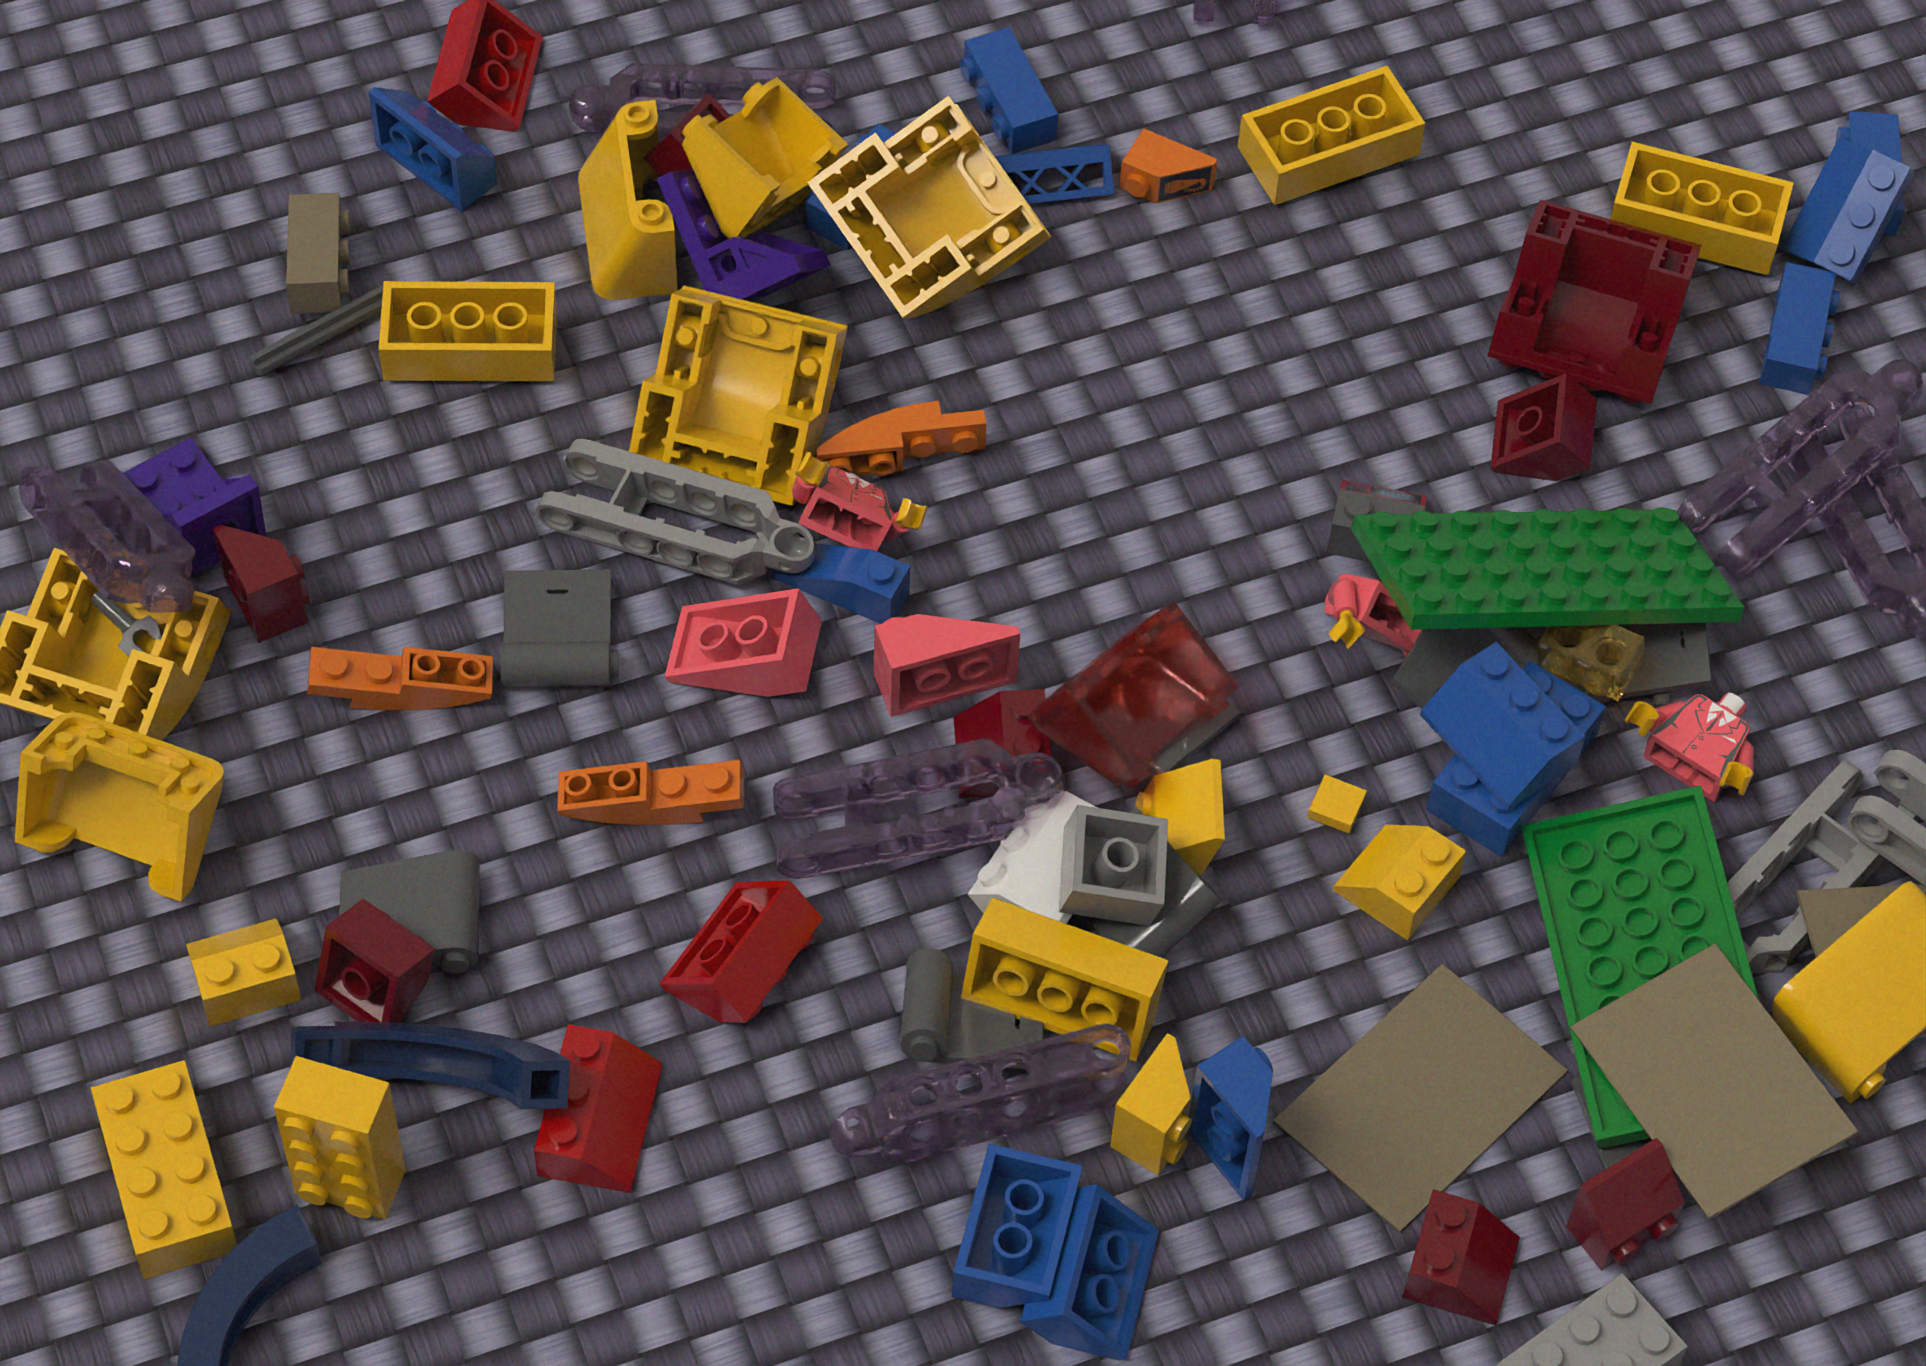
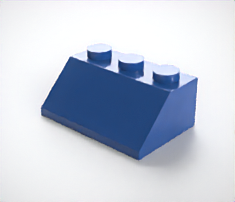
(431, 147)
(1848, 210)
(1503, 726)
(1232, 1110)
(1015, 1228)
(1097, 1278)

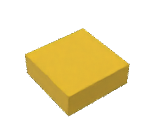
(1337, 804)

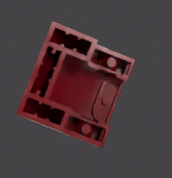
(1594, 301)

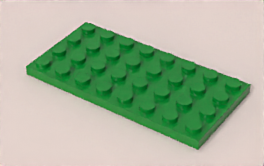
(1544, 568)
(1621, 904)

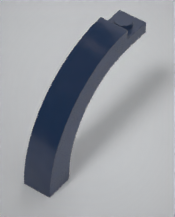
(461, 1057)
(243, 1283)

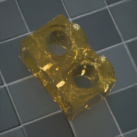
(1592, 647)

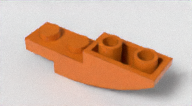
(916, 430)
(405, 682)
(650, 797)

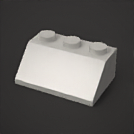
(1029, 861)

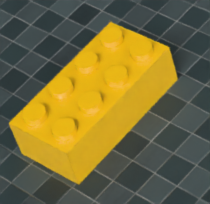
(1331, 135)
(1715, 205)
(468, 331)
(1062, 975)
(340, 1138)
(164, 1169)

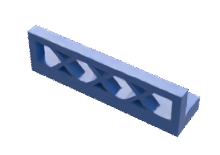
(1057, 159)

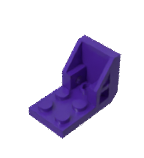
(734, 265)
(197, 499)

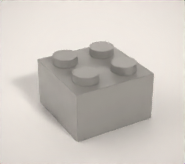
(1113, 865)

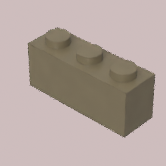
(317, 253)

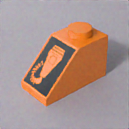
(1165, 169)

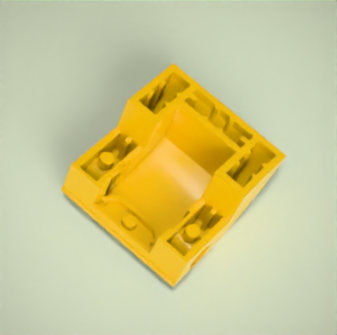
(929, 210)
(738, 390)
(70, 659)

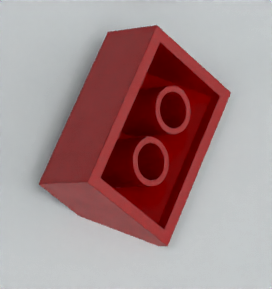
(485, 67)
(743, 950)
(607, 1112)

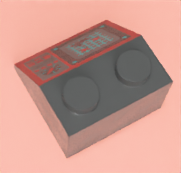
(1365, 499)

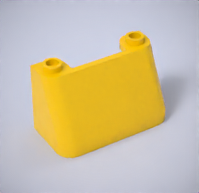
(760, 158)
(627, 239)
(120, 795)
(1861, 996)

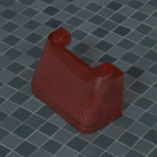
(1136, 697)

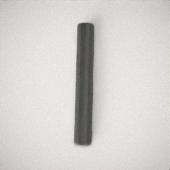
(317, 332)

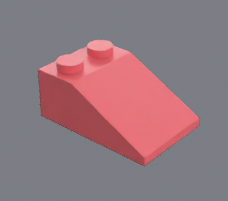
(746, 644)
(941, 659)

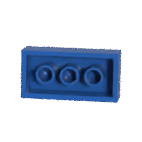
(1469, 805)

